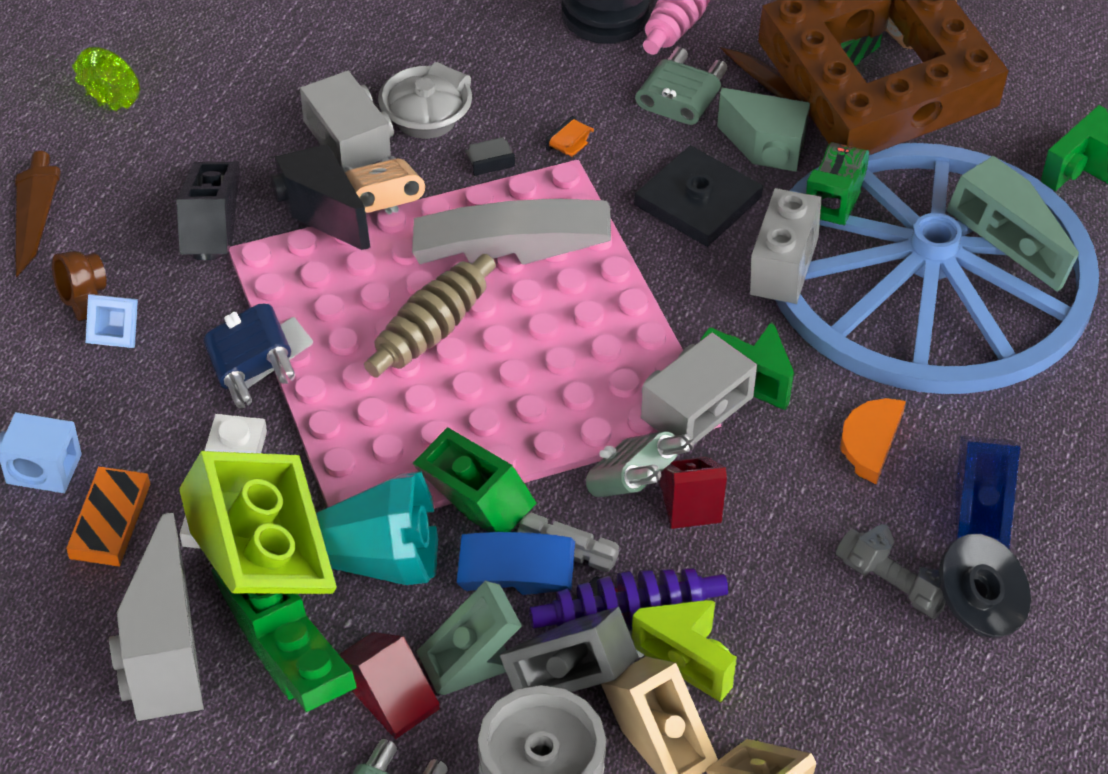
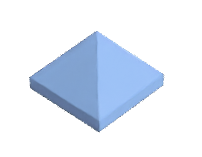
(111, 321)

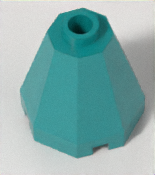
(384, 531)

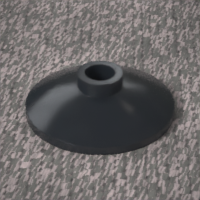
(985, 586)

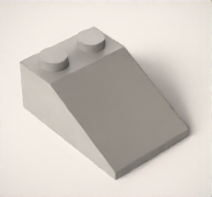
(156, 635)

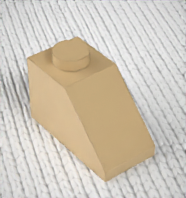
(660, 717)

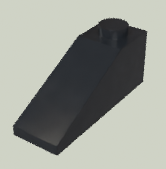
(321, 194)
(208, 209)

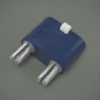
(247, 347)

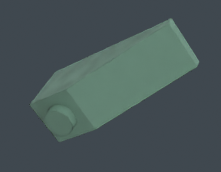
(1014, 219)

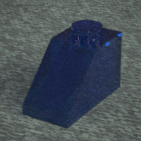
(986, 487)

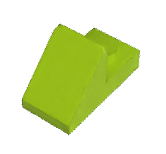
(679, 636)

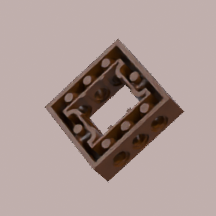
(953, 83)

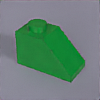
(476, 482)

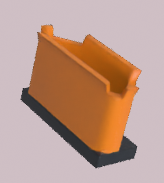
(569, 137)

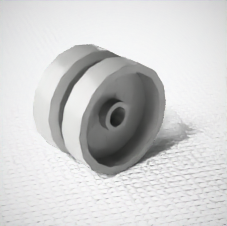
(541, 734)

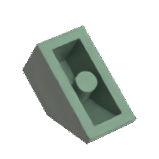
(764, 127)

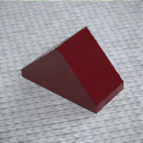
(694, 491)
(390, 682)

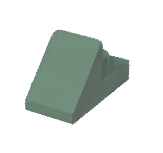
(470, 641)

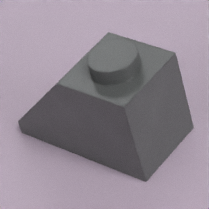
(573, 654)

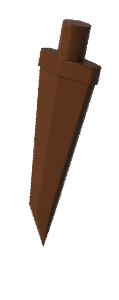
(761, 72)
(33, 203)

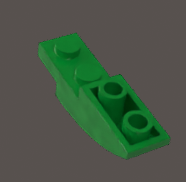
(290, 646)

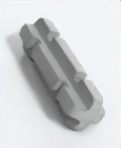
(600, 554)

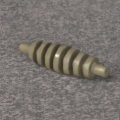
(430, 315)

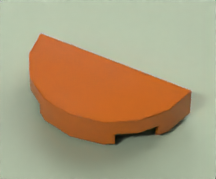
(869, 435)

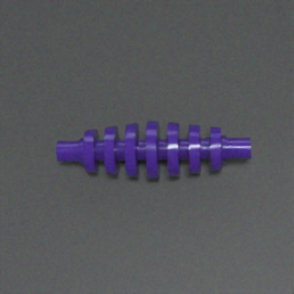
(629, 598)

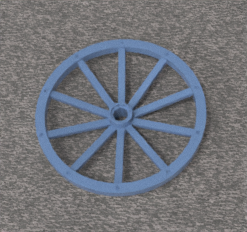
(935, 250)

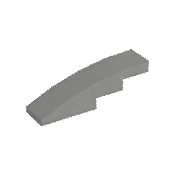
(521, 227)

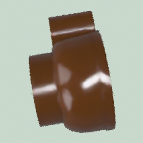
(76, 278)

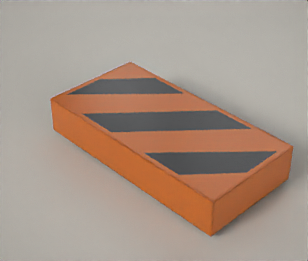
(108, 516)

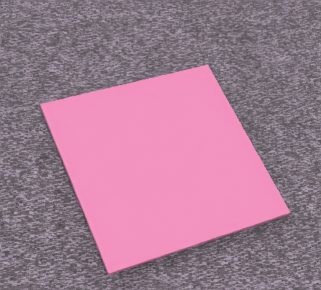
(531, 373)

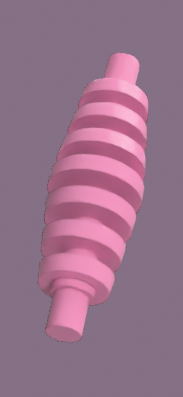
(671, 21)

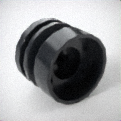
(605, 19)

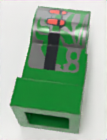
(840, 178)

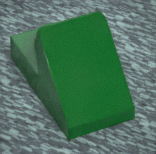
(1079, 150)
(773, 369)

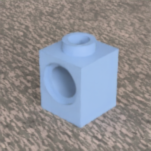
(39, 452)

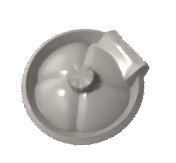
(426, 99)

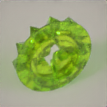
(100, 62)

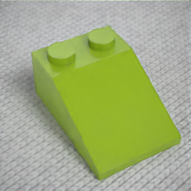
(257, 523)

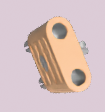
(386, 184)

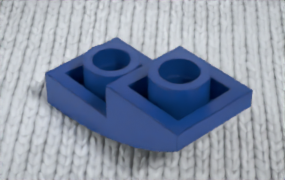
(516, 559)

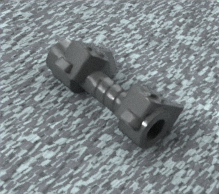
(870, 553)

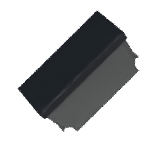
(490, 156)

